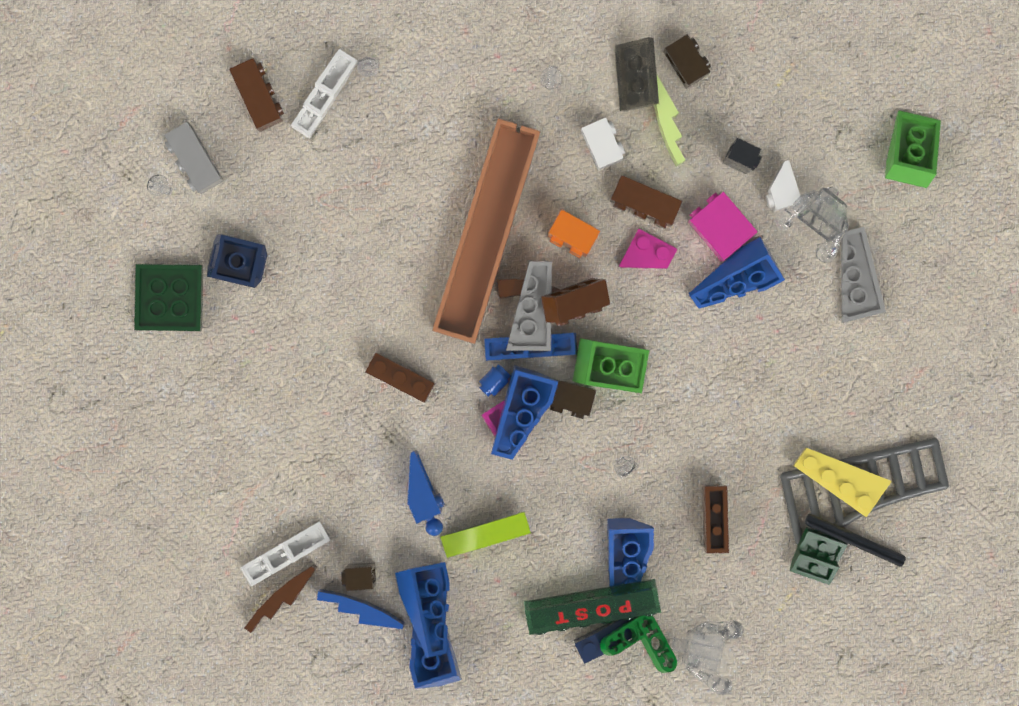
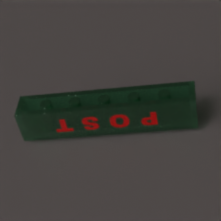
(592, 607)

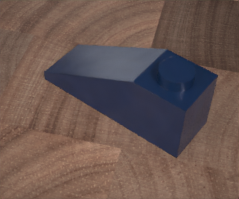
(589, 644)

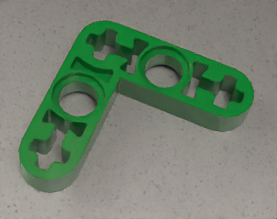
(640, 633)

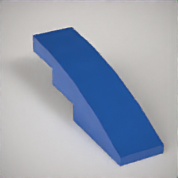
(561, 345)
(369, 613)

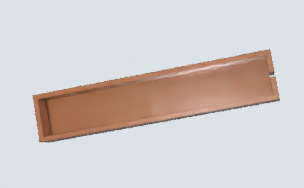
(486, 231)

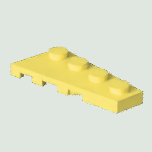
(850, 484)

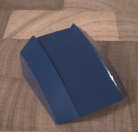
(237, 261)

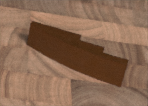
(287, 594)

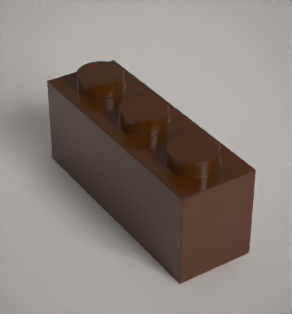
(257, 94)
(645, 202)
(575, 301)
(400, 377)
(715, 518)

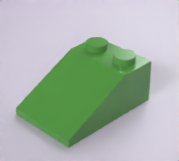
(913, 149)
(610, 365)

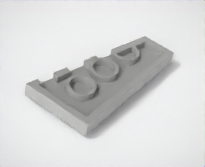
(858, 278)
(529, 326)

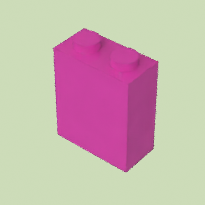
(721, 225)

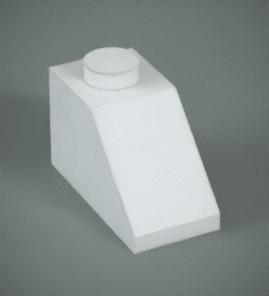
(783, 188)

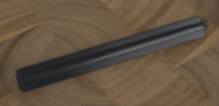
(855, 540)

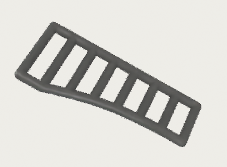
(870, 458)

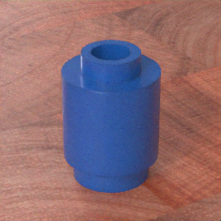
(494, 380)

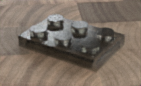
(636, 74)

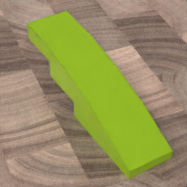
(485, 534)

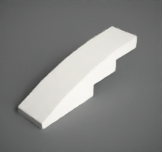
(324, 93)
(285, 554)

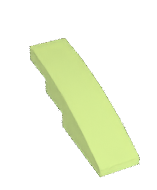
(665, 113)

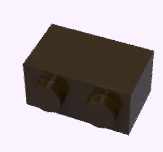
(687, 61)
(573, 399)
(359, 576)

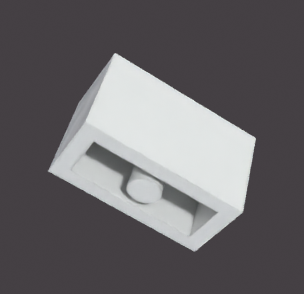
(602, 143)

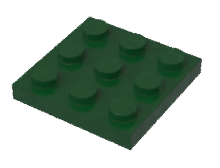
(168, 297)

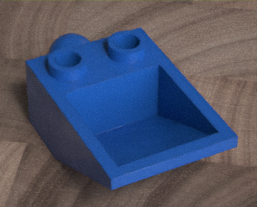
(422, 498)

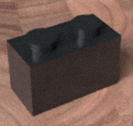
(743, 156)

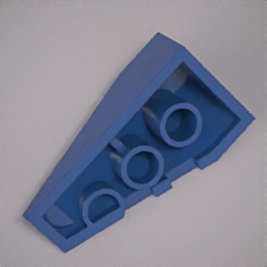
(745, 271)
(524, 404)
(628, 549)
(424, 598)
(433, 670)

